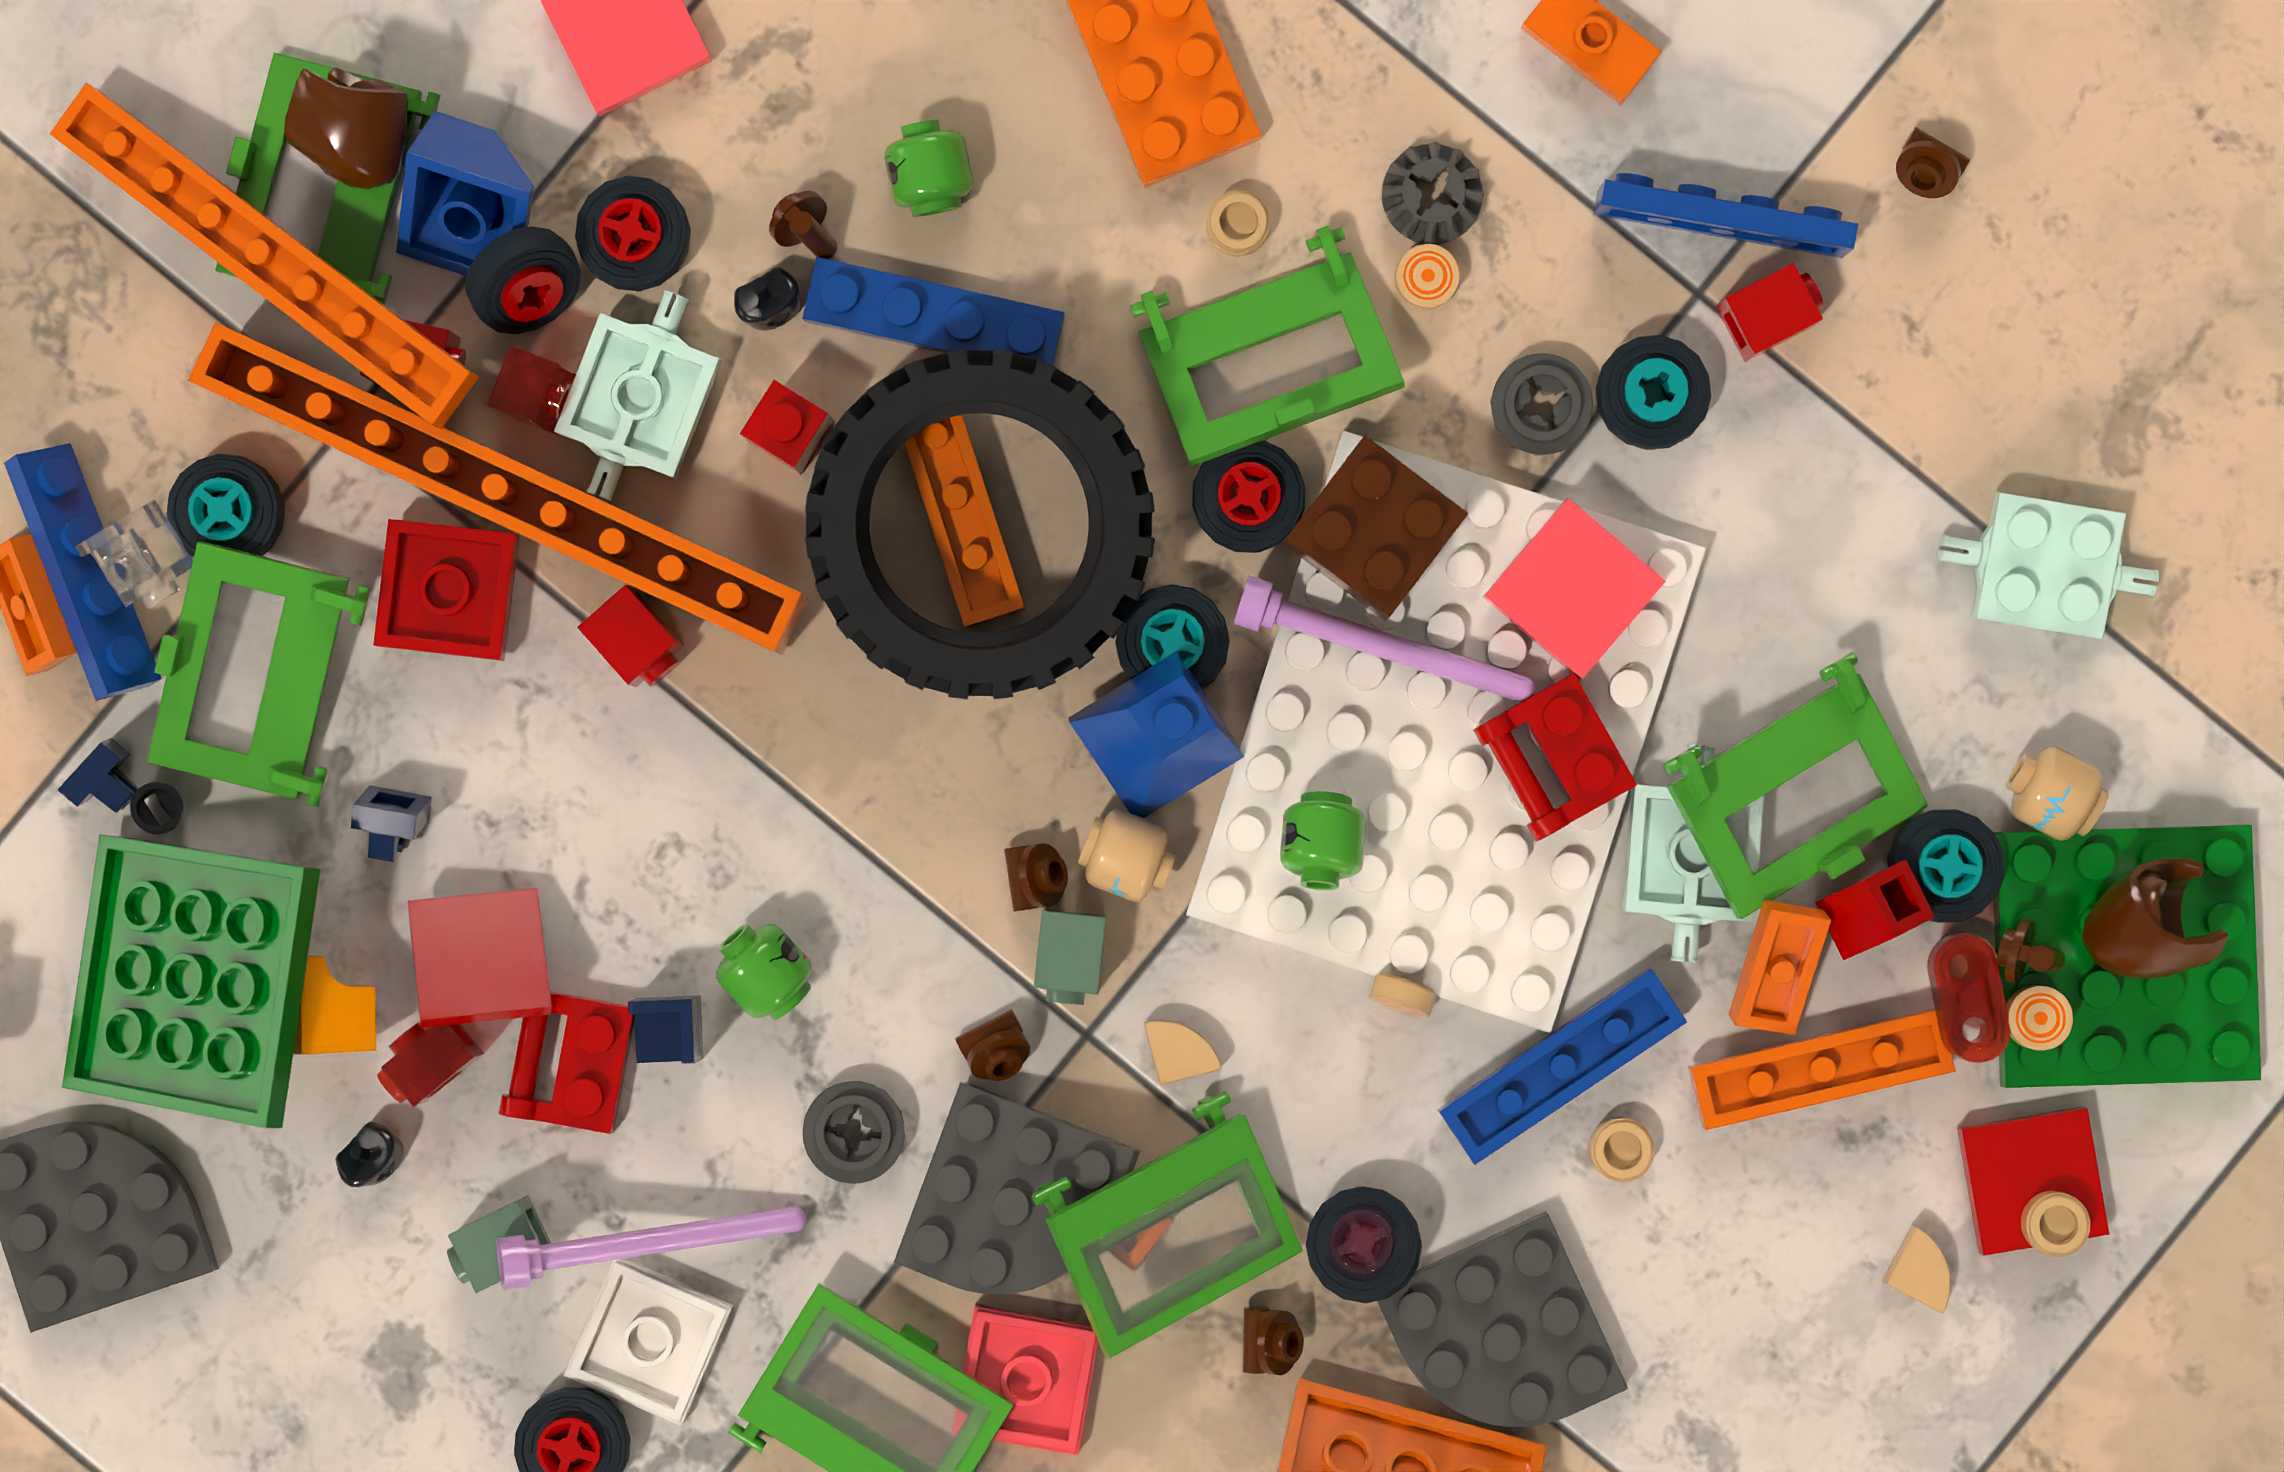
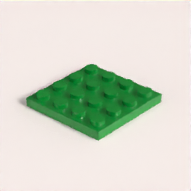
(191, 980)
(2123, 1027)

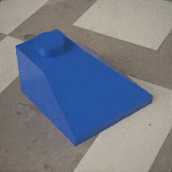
(459, 193)
(1156, 736)

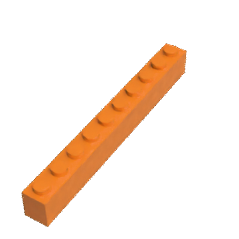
(498, 488)

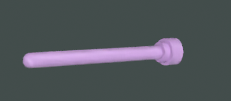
(1266, 607)
(526, 1260)

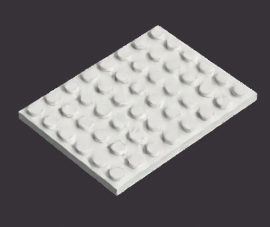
(1449, 867)

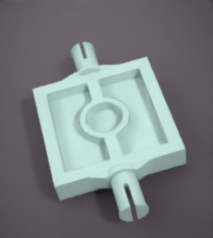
(638, 396)
(2048, 565)
(1668, 870)

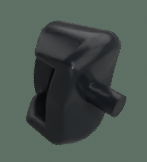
(768, 300)
(369, 1156)

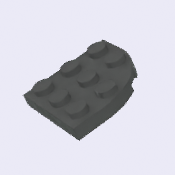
(976, 1207)
(94, 1221)
(1505, 1330)

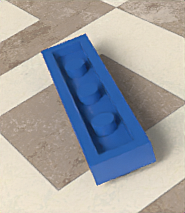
(1751, 220)
(927, 313)
(99, 624)
(1562, 1066)

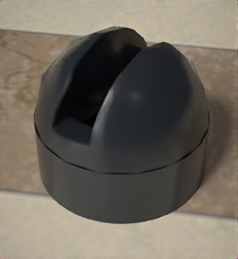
(170, 802)

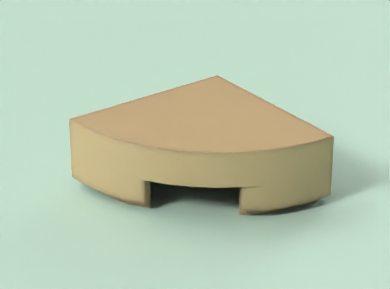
(1179, 1051)
(1920, 1271)

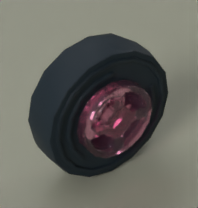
(1354, 1223)

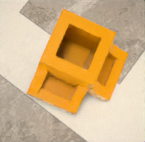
(334, 1014)

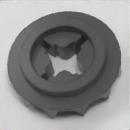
(1440, 222)
(1549, 375)
(830, 1150)

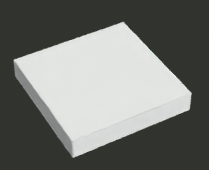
(648, 1340)

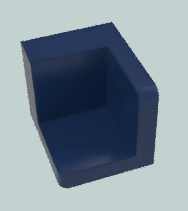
(668, 1029)

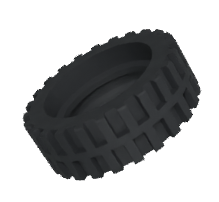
(998, 660)

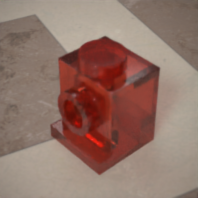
(531, 389)
(427, 1061)

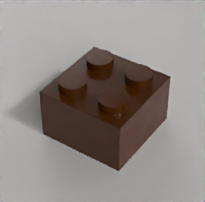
(1375, 528)

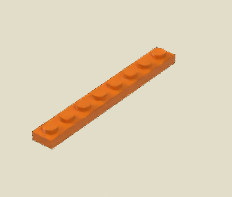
(264, 256)

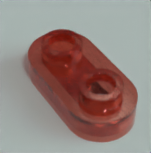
(1972, 995)

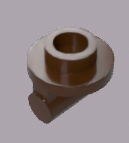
(1929, 165)
(799, 220)
(1035, 876)
(2017, 951)
(995, 1047)
(1270, 1341)

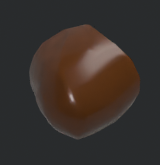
(349, 126)
(2139, 927)

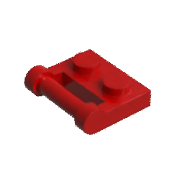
(1574, 748)
(588, 1067)

